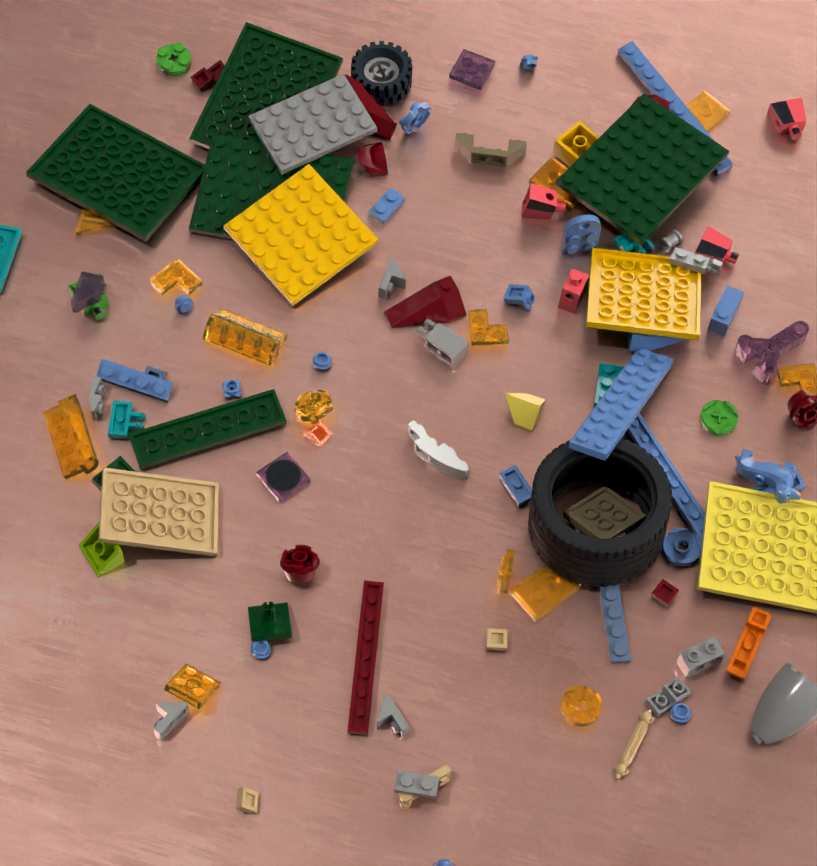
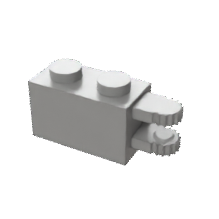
(443, 342)

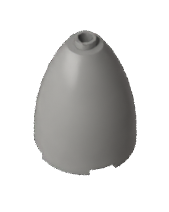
(785, 706)

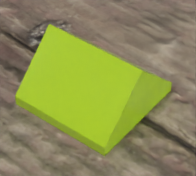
(101, 555)

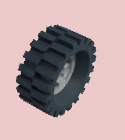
(394, 68)

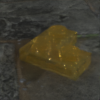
(175, 274)
(483, 333)
(802, 375)
(505, 571)

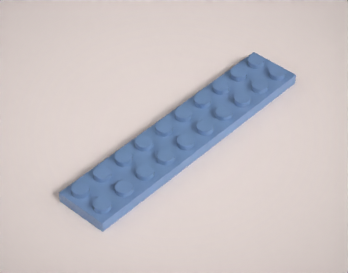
(621, 404)

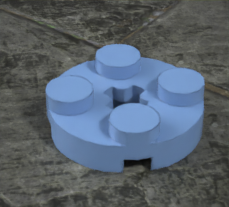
(416, 117)
(677, 557)

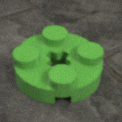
(171, 51)

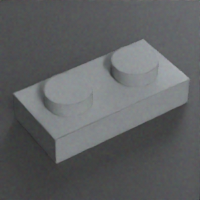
(416, 784)

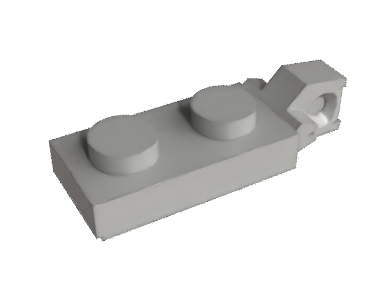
(695, 262)

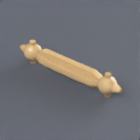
(633, 744)

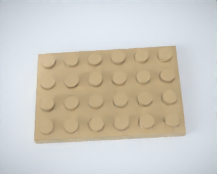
(158, 512)

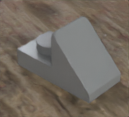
(392, 277)
(172, 713)
(390, 713)

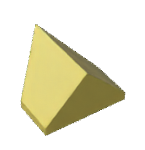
(524, 409)

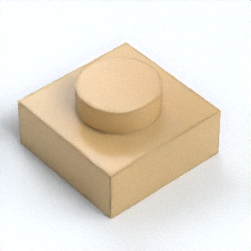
(496, 639)
(247, 800)

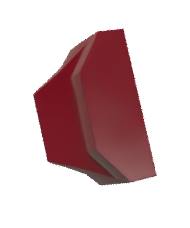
(373, 159)

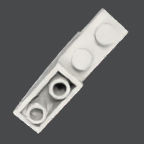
(440, 457)

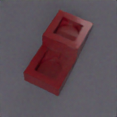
(208, 78)

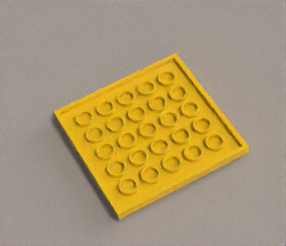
(301, 234)
(643, 295)

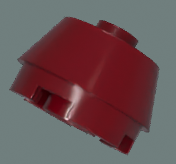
(803, 408)
(299, 564)

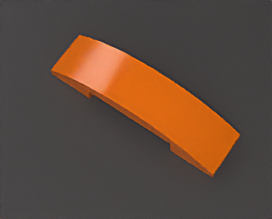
(748, 643)

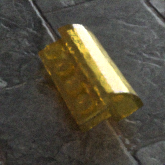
(244, 336)
(71, 437)

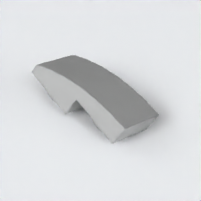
(95, 399)
(668, 696)

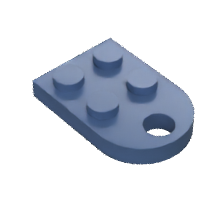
(581, 234)

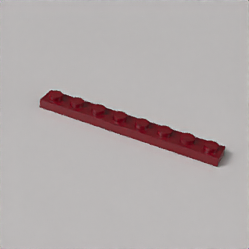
(365, 658)

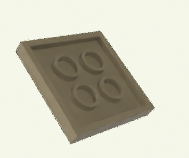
(604, 515)

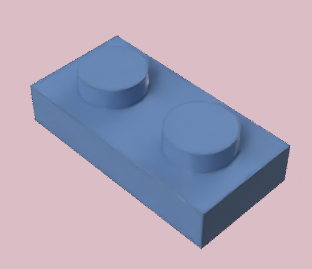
(386, 206)
(516, 485)

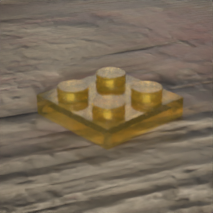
(192, 686)

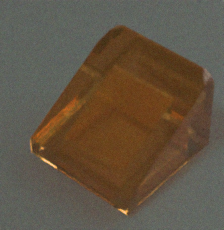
(318, 433)

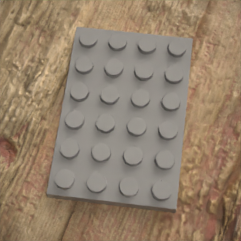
(312, 124)

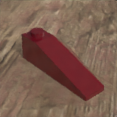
(382, 119)
(435, 302)

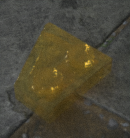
(90, 221)

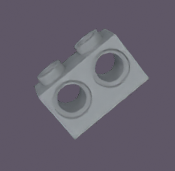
(700, 657)

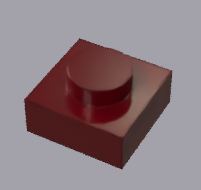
(664, 592)

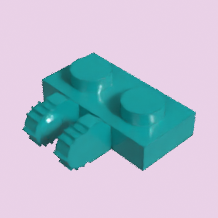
(627, 244)
(120, 420)

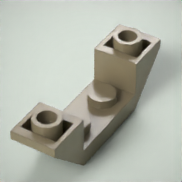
(487, 156)

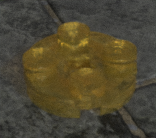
(321, 407)
(586, 696)

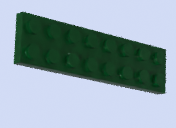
(207, 429)

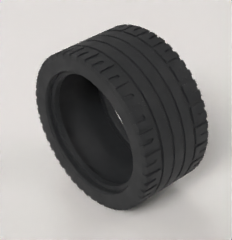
(594, 559)

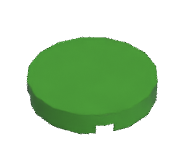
(719, 417)

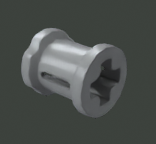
(671, 240)

